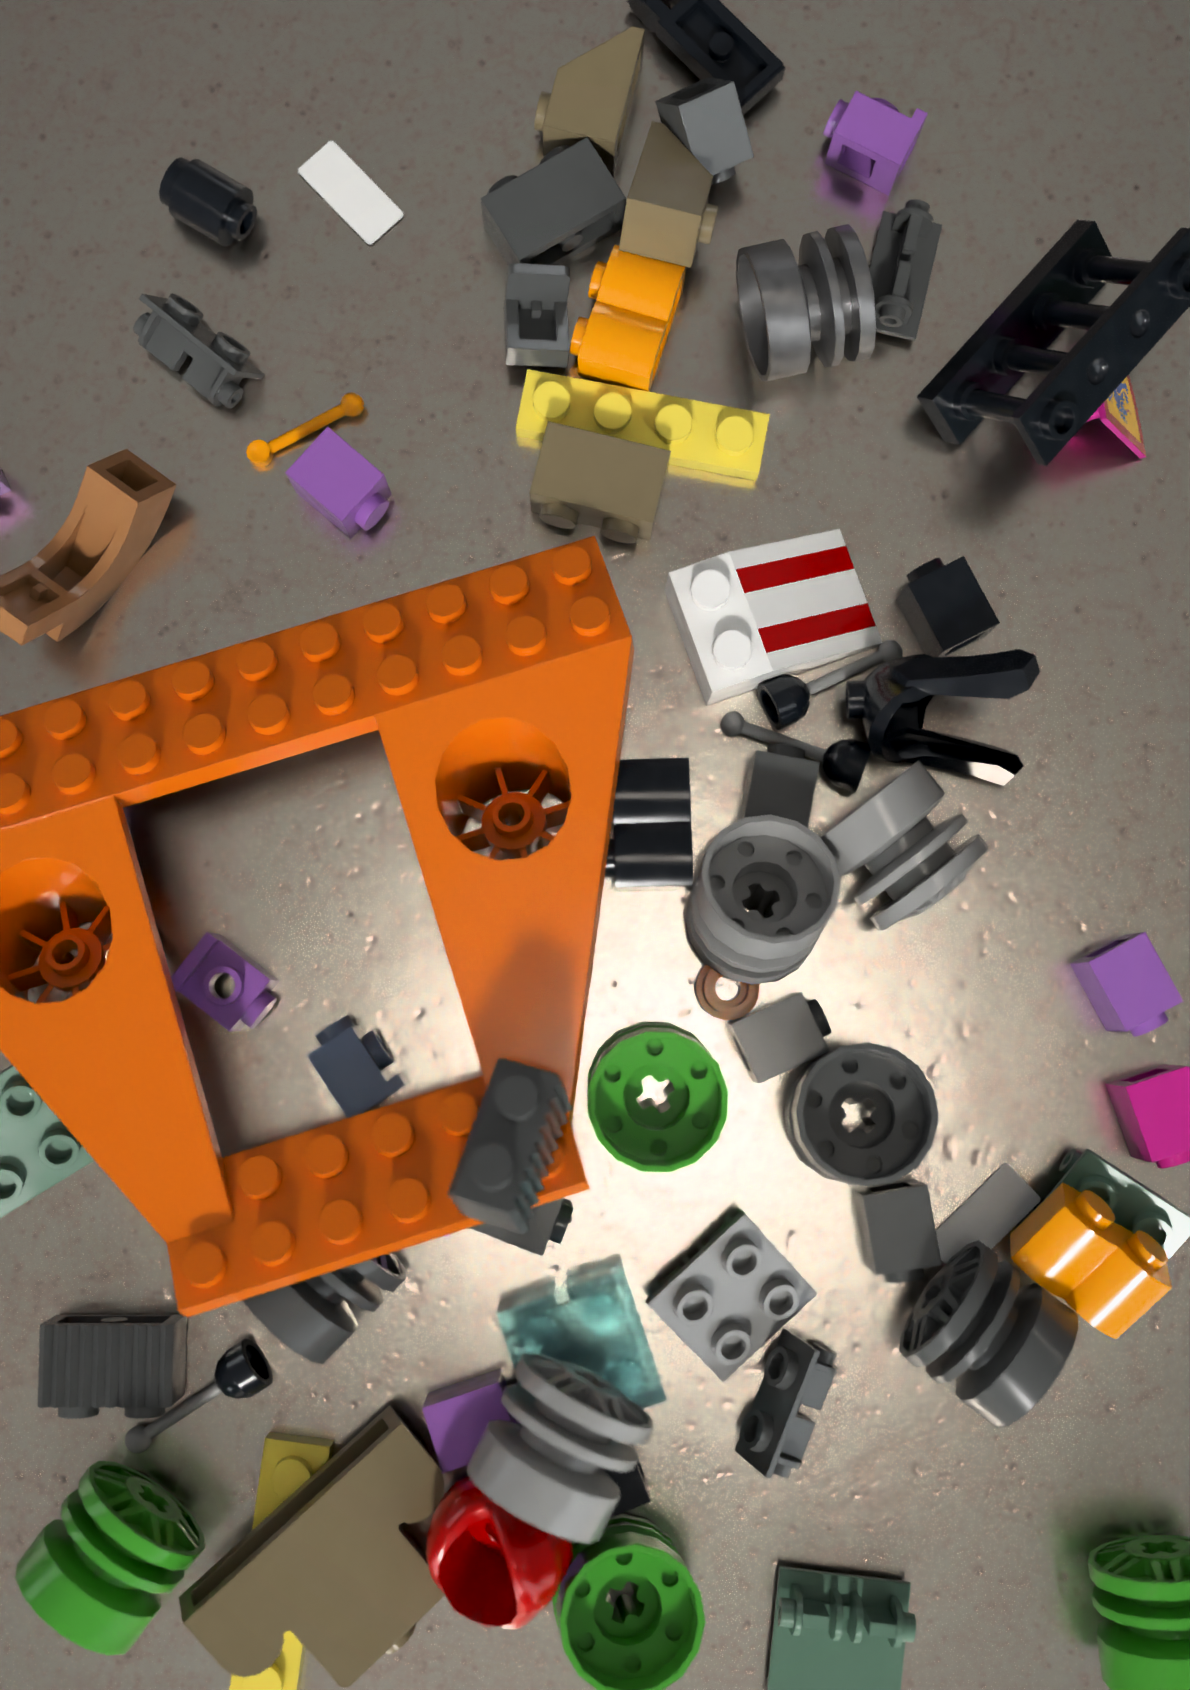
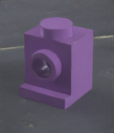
(871, 140)
(252, 990)

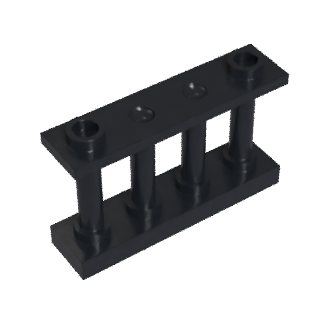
(1030, 320)

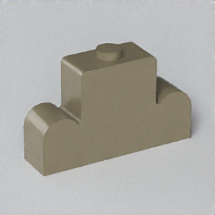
(328, 1563)

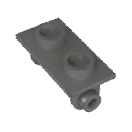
(903, 268)
(176, 332)
(772, 1431)

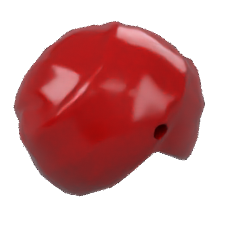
(492, 1561)

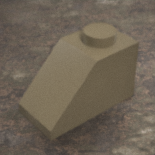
(593, 97)
(668, 202)

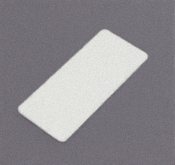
(350, 192)
(987, 1213)

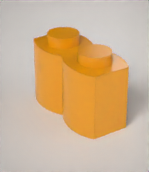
(629, 319)
(1091, 1260)

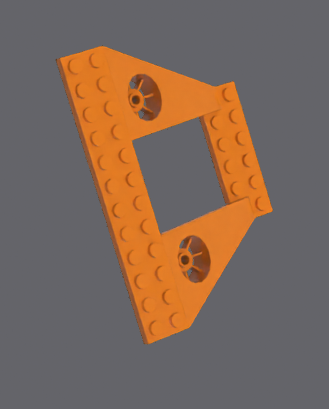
(475, 695)

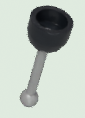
(787, 697)
(841, 761)
(238, 1374)

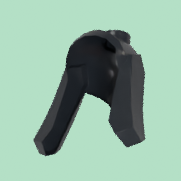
(896, 699)

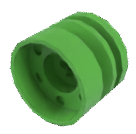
(649, 1133)
(109, 1558)
(1147, 1611)
(638, 1638)

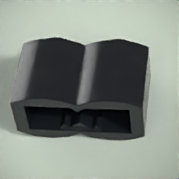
(652, 826)

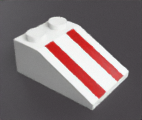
(770, 612)

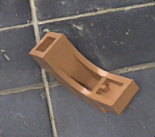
(90, 554)

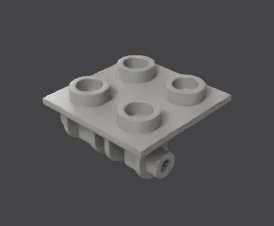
(730, 1295)

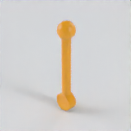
(261, 452)

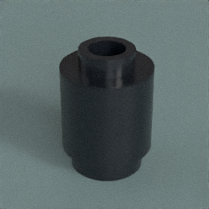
(208, 200)

